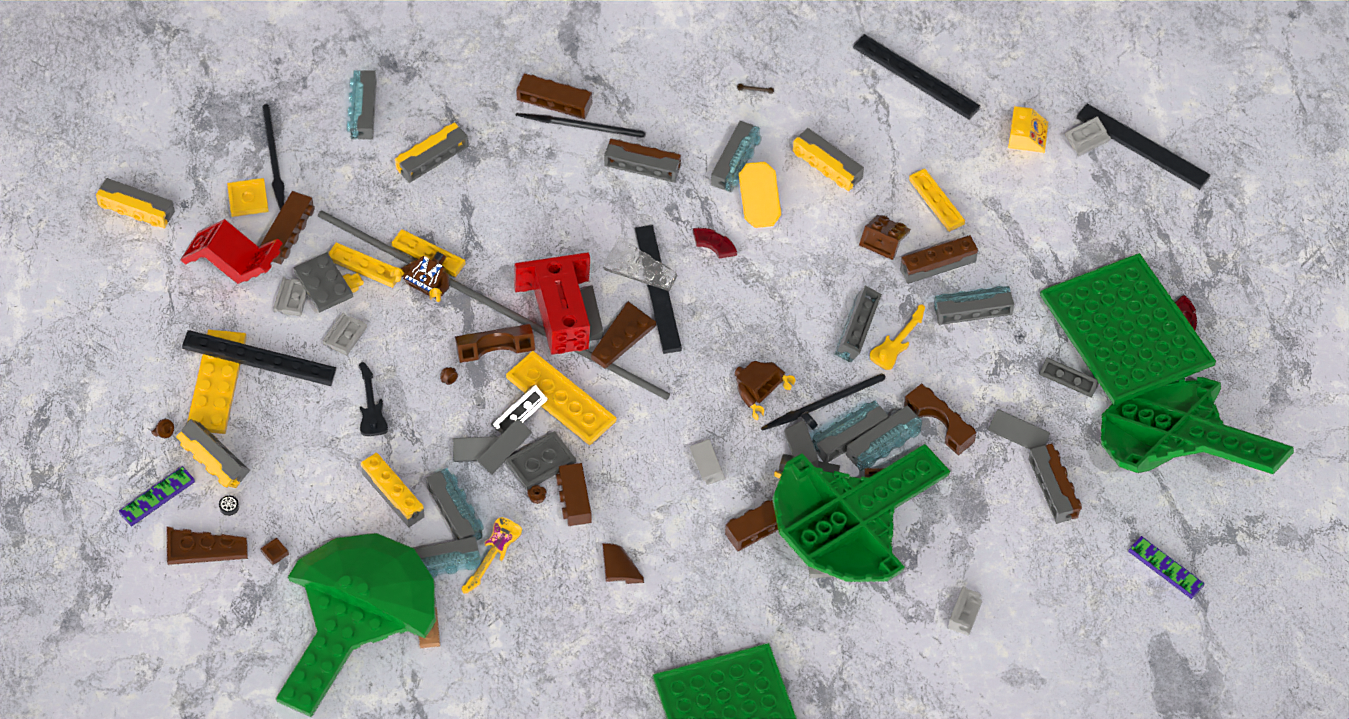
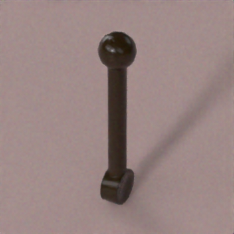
(741, 87)

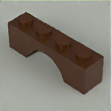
(474, 345)
(926, 404)

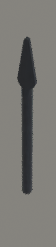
(582, 124)
(277, 183)
(793, 415)

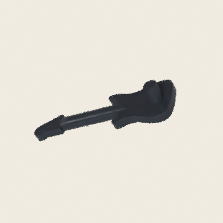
(372, 422)

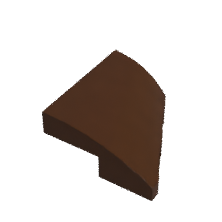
(619, 565)

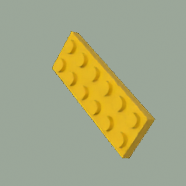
(216, 387)
(565, 399)

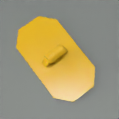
(759, 194)

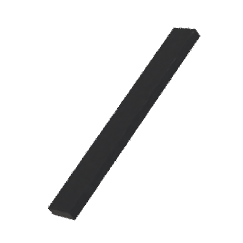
(916, 76)
(1147, 148)
(659, 297)
(259, 358)

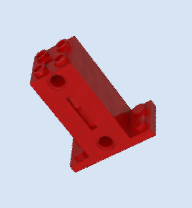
(558, 298)

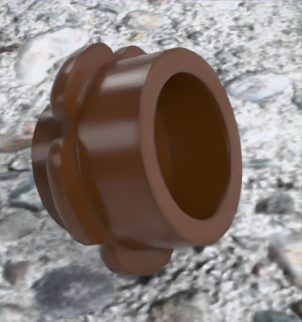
(448, 375)
(537, 498)

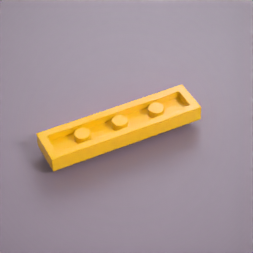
(937, 200)
(418, 247)
(362, 264)

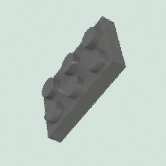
(323, 282)
(540, 460)

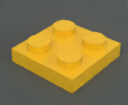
(247, 197)

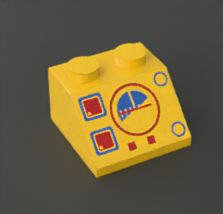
(1028, 130)

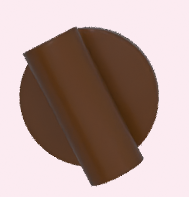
(163, 429)

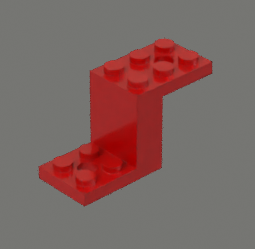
(232, 251)

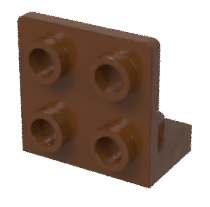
(883, 236)

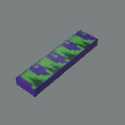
(156, 496)
(1166, 567)

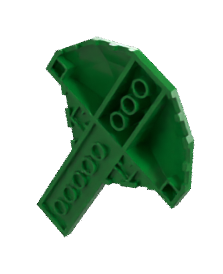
(1182, 422)
(847, 521)
(357, 595)

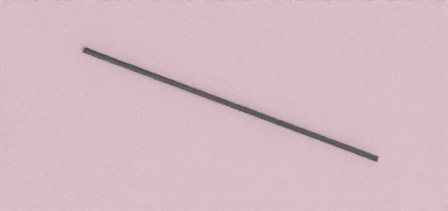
(487, 301)

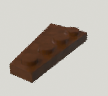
(623, 333)
(195, 547)

